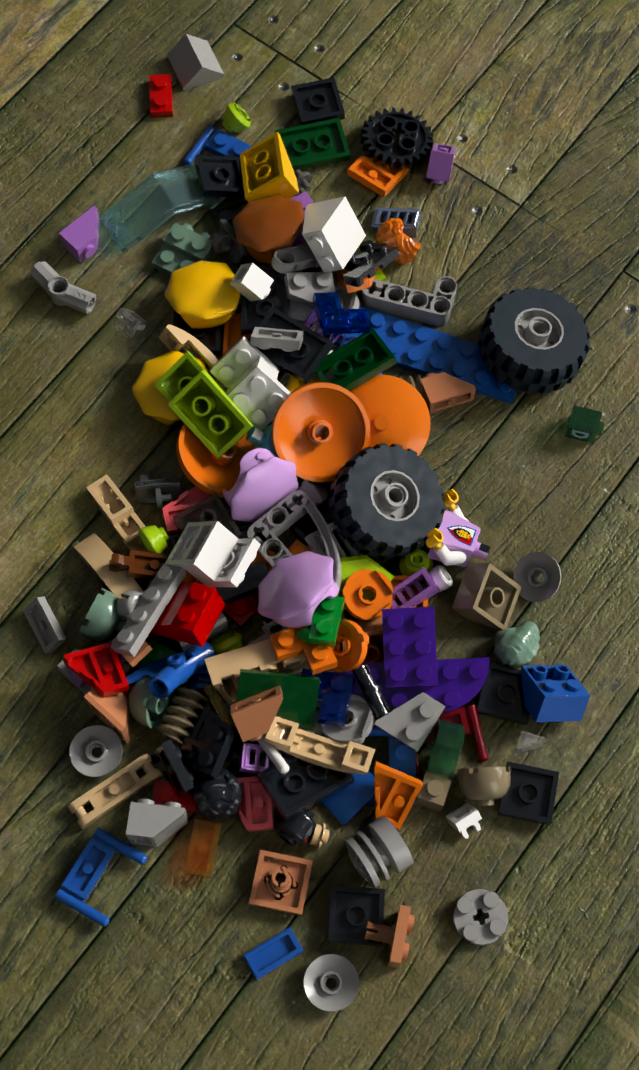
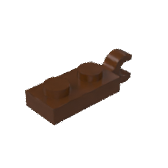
(138, 564)

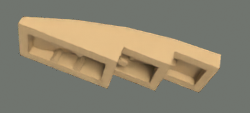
(117, 511)

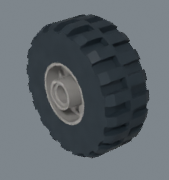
(533, 340)
(386, 501)

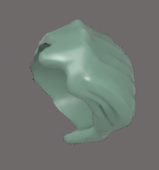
(517, 645)

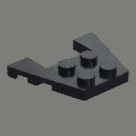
(364, 262)

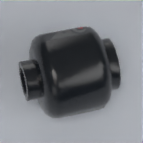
(297, 829)

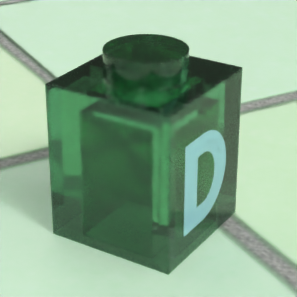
(584, 424)

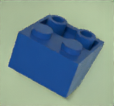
(553, 693)

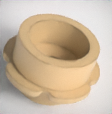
(319, 836)

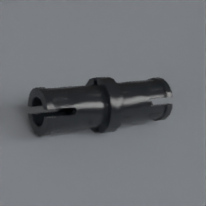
(371, 691)

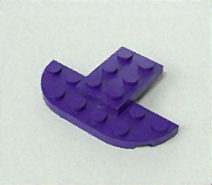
(413, 666)

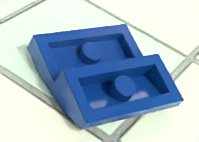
(351, 799)

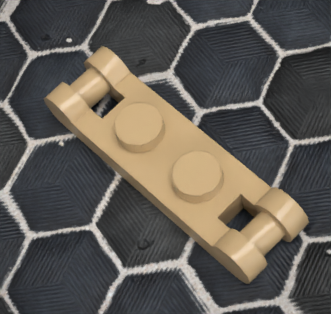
(114, 790)

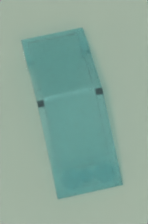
(154, 203)

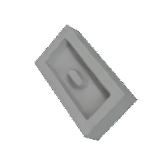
(276, 338)
(44, 625)

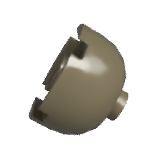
(484, 783)

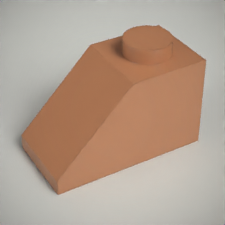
(445, 391)
(256, 714)

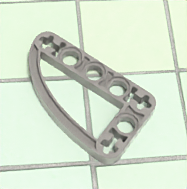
(272, 531)

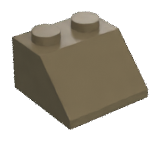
(486, 596)

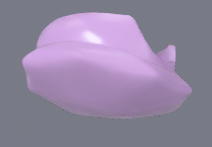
(260, 485)
(296, 588)

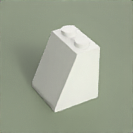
(332, 232)

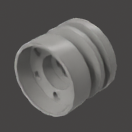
(378, 852)

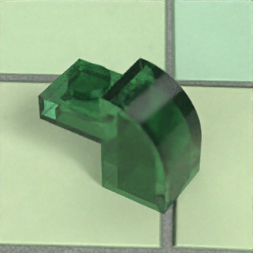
(446, 746)

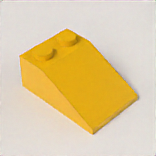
(268, 170)

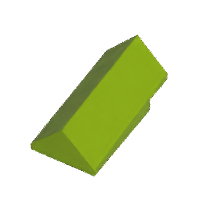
(203, 405)

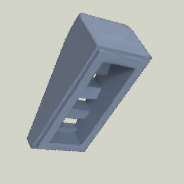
(411, 215)

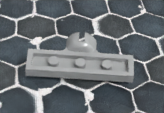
(145, 608)

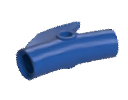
(172, 670)

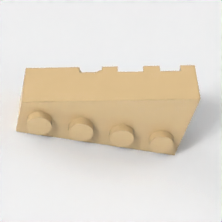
(225, 667)

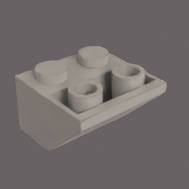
(153, 823)

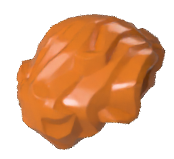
(392, 234)

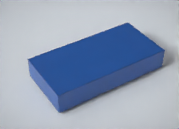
(273, 953)

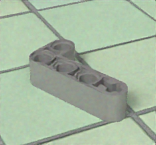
(406, 296)

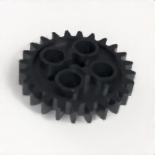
(379, 137)

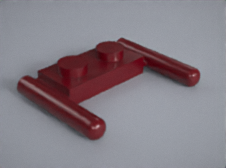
(469, 718)

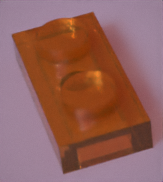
(203, 848)

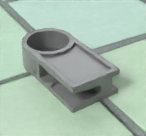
(298, 256)

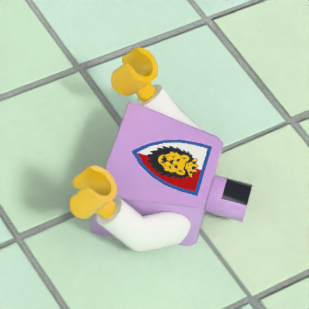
(456, 537)

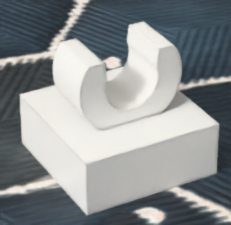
(463, 818)

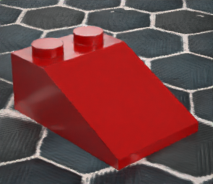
(190, 614)

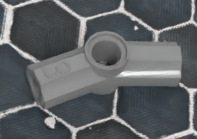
(52, 282)

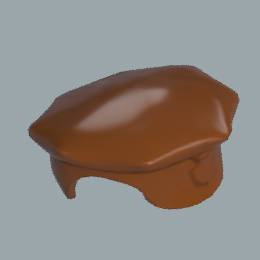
(268, 226)

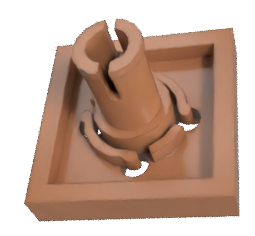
(269, 866)
(394, 936)

